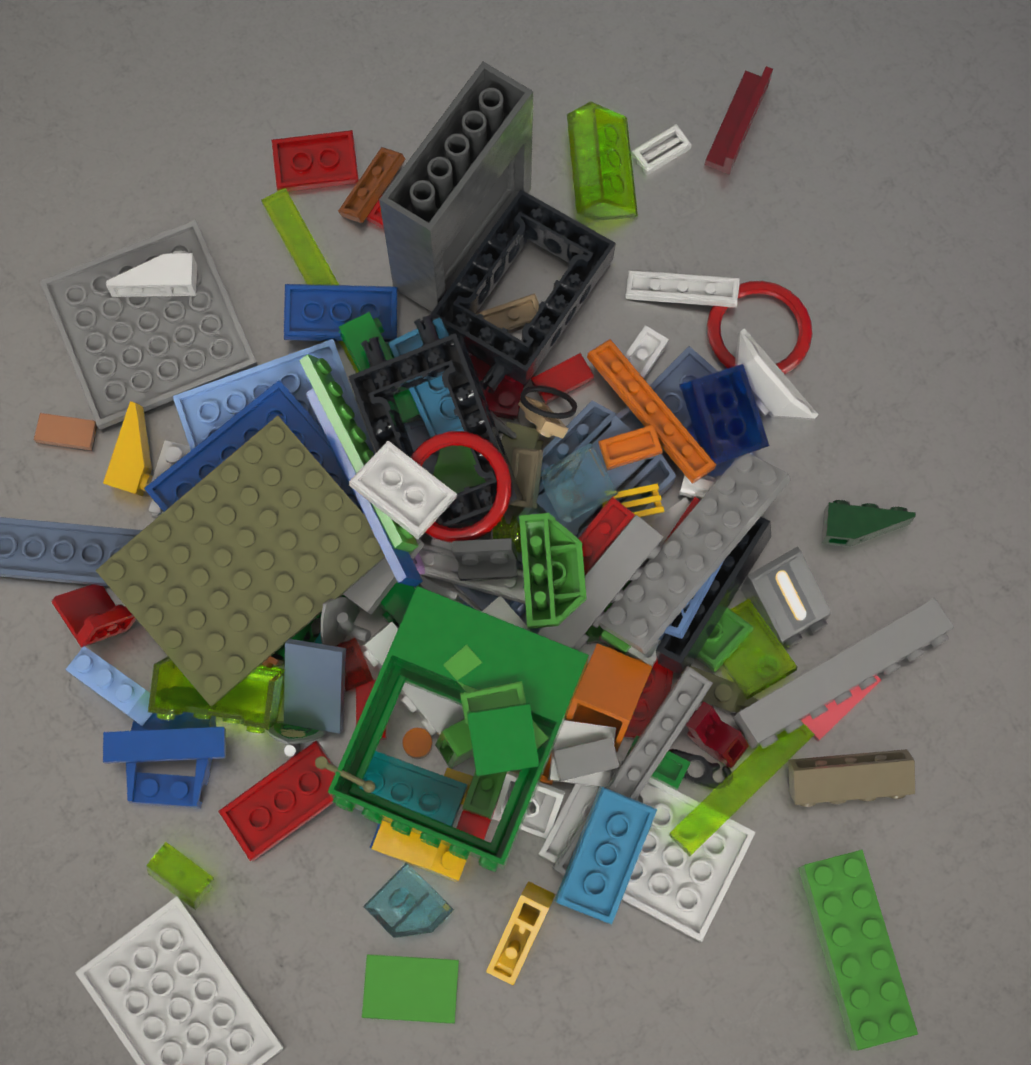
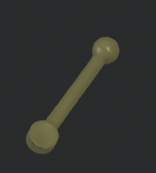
(322, 763)

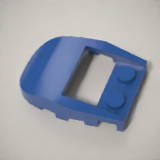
(165, 788)

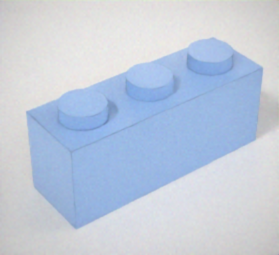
(111, 684)

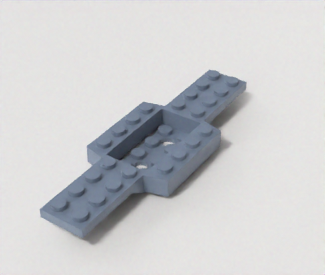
(599, 423)

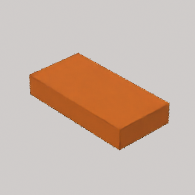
(630, 447)

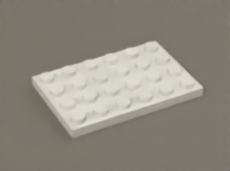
(665, 879)
(176, 996)

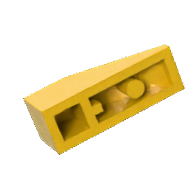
(131, 460)
(418, 854)
(520, 932)

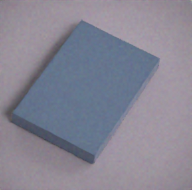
(314, 685)

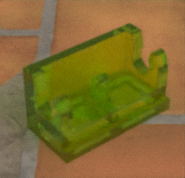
(180, 875)

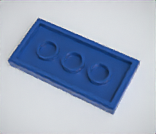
(319, 310)

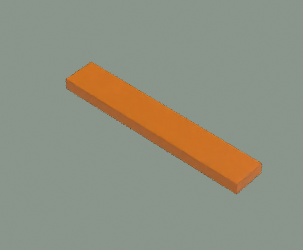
(651, 410)

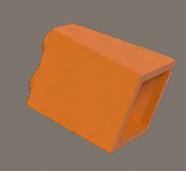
(609, 690)

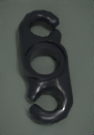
(709, 768)

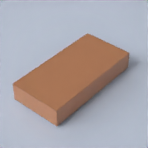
(65, 431)

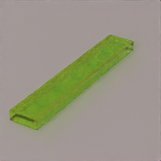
(737, 789)

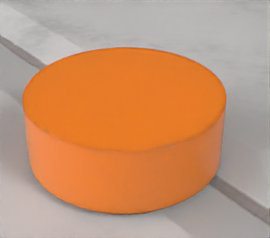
(417, 743)

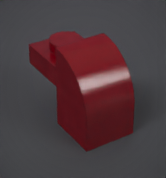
(716, 736)

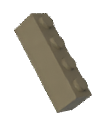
(851, 777)

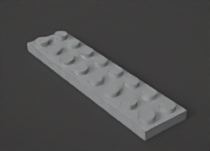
(694, 551)

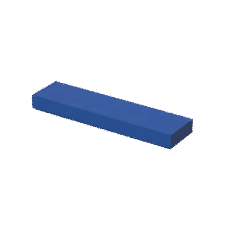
(164, 745)

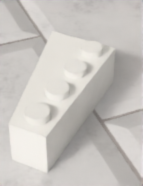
(436, 711)

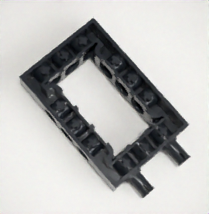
(556, 232)
(435, 358)

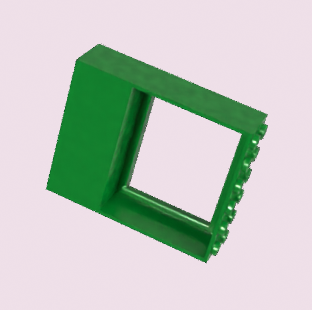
(425, 640)

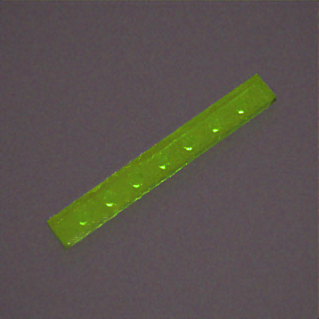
(300, 245)

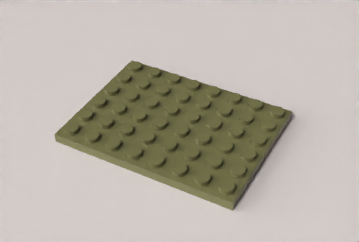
(243, 560)

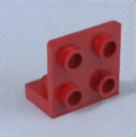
(92, 614)

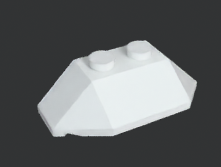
(768, 383)

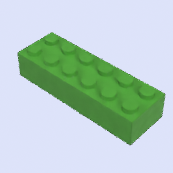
(857, 950)

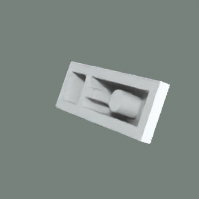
(163, 276)

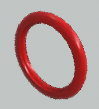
(779, 292)
(502, 474)

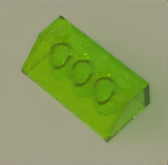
(601, 163)

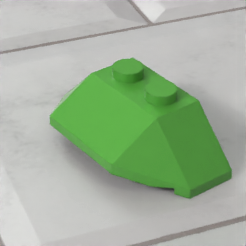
(550, 570)

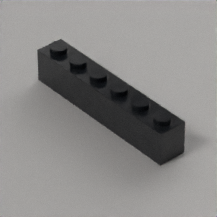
(677, 652)

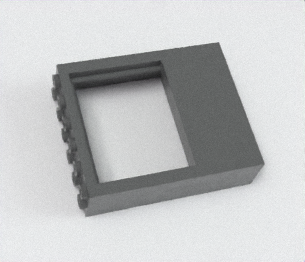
(458, 184)

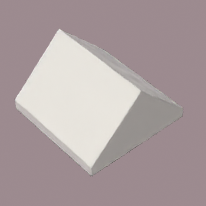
(543, 808)

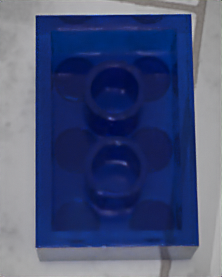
(724, 414)

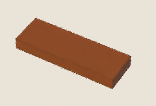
(371, 185)

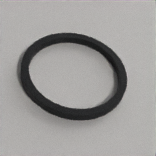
(545, 413)

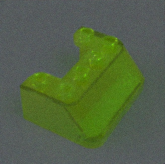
(251, 703)

